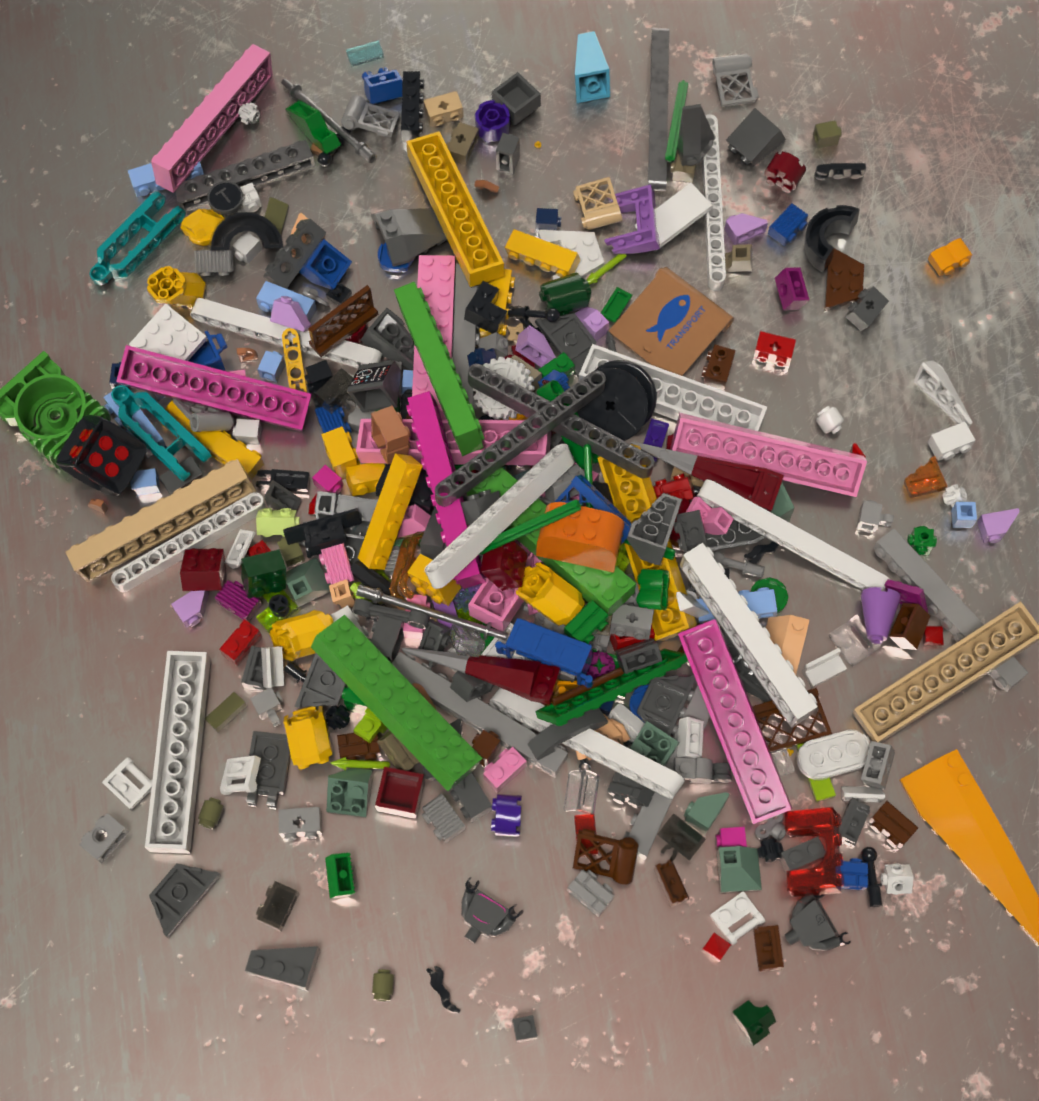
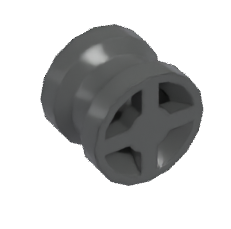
(722, 773)

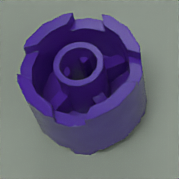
(492, 121)
(507, 815)

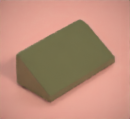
(276, 213)
(226, 712)

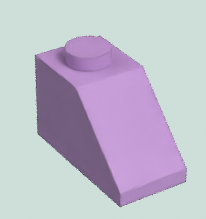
(744, 227)
(289, 314)
(594, 322)
(534, 346)
(995, 525)
(191, 607)

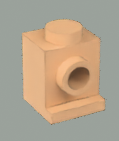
(342, 594)

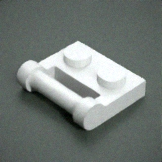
(240, 768)
(124, 788)
(733, 912)

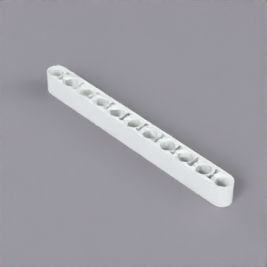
(714, 224)
(263, 329)
(499, 516)
(791, 537)
(597, 747)

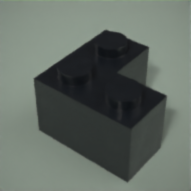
(482, 310)
(316, 377)

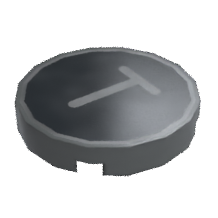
(225, 198)

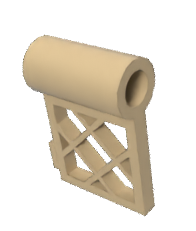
(602, 213)

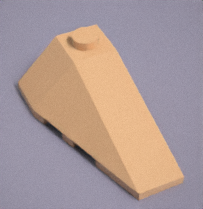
(789, 634)

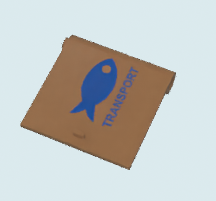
(671, 323)

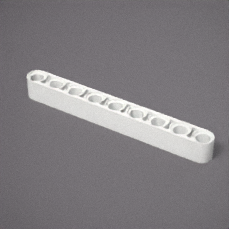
(179, 542)

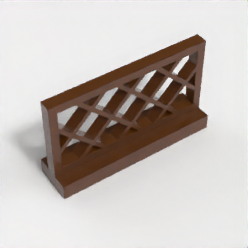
(344, 321)
(769, 709)

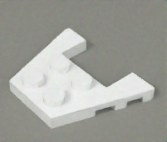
(581, 242)

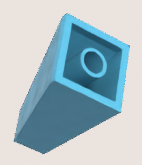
(591, 69)

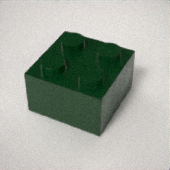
(263, 573)

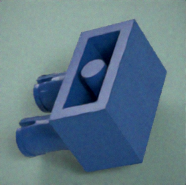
(382, 86)

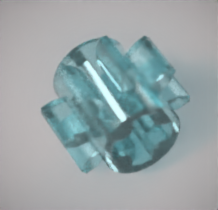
(461, 595)

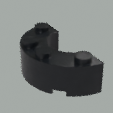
(244, 221)
(823, 224)

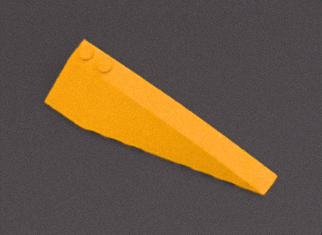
(960, 814)

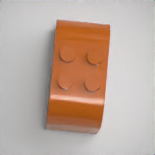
(584, 538)

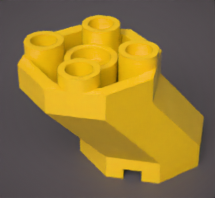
(175, 287)
(550, 594)
(298, 633)
(308, 737)

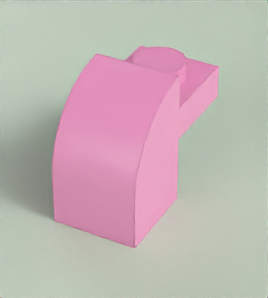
(715, 520)

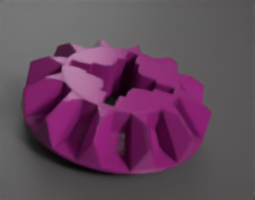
(605, 660)

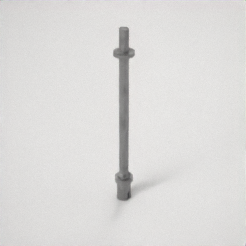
(361, 149)
(377, 595)

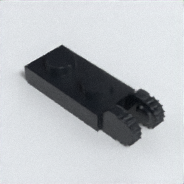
(840, 171)
(288, 479)

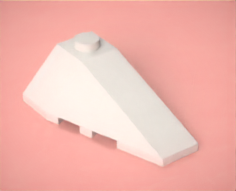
(938, 387)

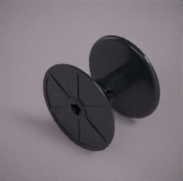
(625, 402)

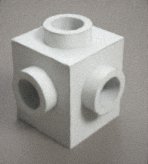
(897, 879)

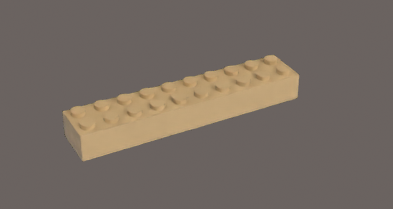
(160, 521)
(948, 673)

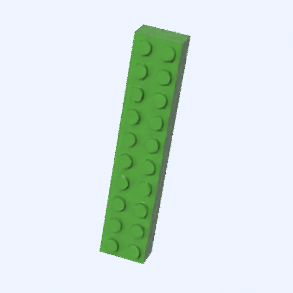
(440, 368)
(603, 587)
(396, 702)

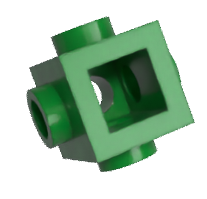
(922, 540)

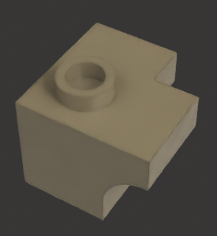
(739, 258)

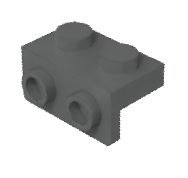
(691, 530)
(435, 638)

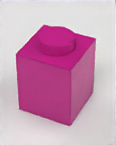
(328, 480)
(731, 837)

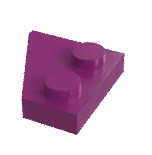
(907, 593)

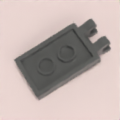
(273, 766)

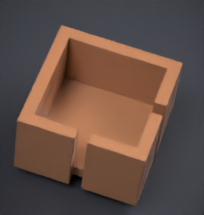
(389, 432)

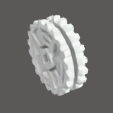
(511, 370)

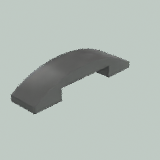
(553, 735)

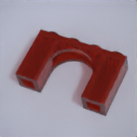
(826, 876)

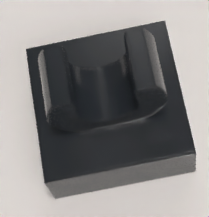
(339, 294)

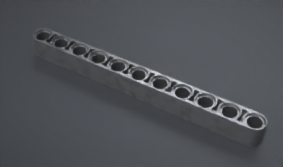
(658, 109)
(567, 427)
(517, 445)

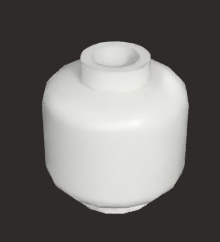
(830, 420)

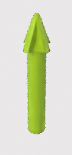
(593, 277)
(343, 764)

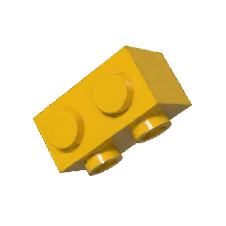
(363, 477)

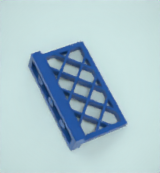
(593, 496)

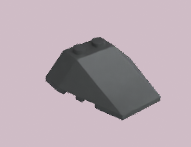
(408, 232)
(333, 503)

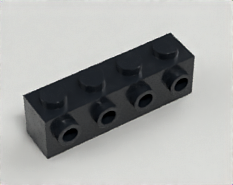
(411, 105)

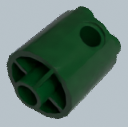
(566, 293)

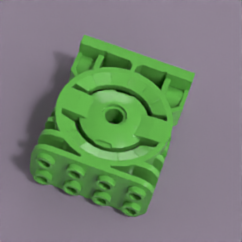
(42, 392)

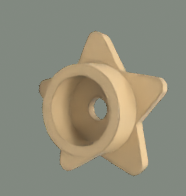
(513, 330)

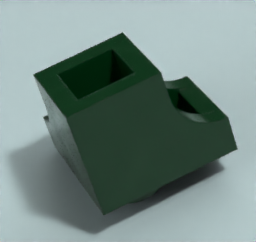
(754, 1021)

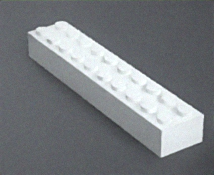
(686, 396)
(748, 635)
(178, 752)

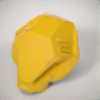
(200, 225)

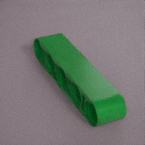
(550, 392)

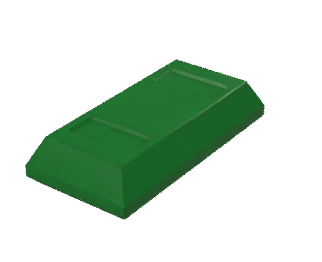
(616, 305)

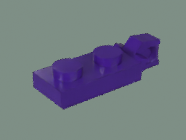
(656, 434)

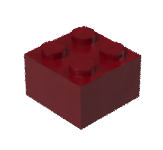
(505, 566)
(202, 569)
(400, 792)

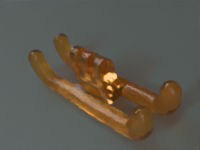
(403, 564)

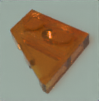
(925, 480)

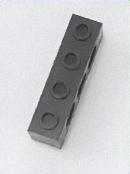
(313, 234)

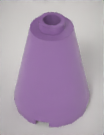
(879, 612)

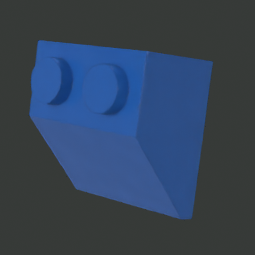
(325, 265)

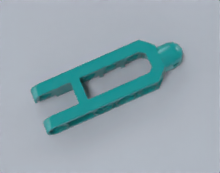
(126, 231)
(132, 402)

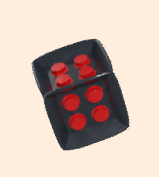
(101, 455)

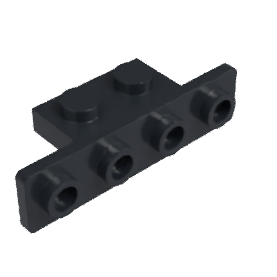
(323, 531)

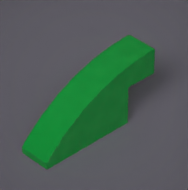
(313, 126)

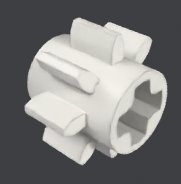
(249, 113)
(954, 494)

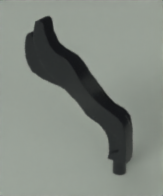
(760, 550)
(436, 980)

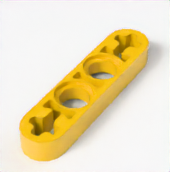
(292, 364)

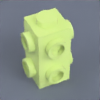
(272, 522)

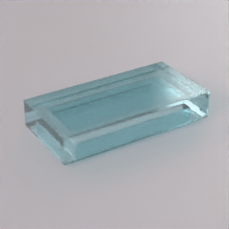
(365, 53)

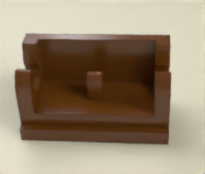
(671, 883)
(768, 948)

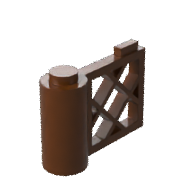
(621, 863)

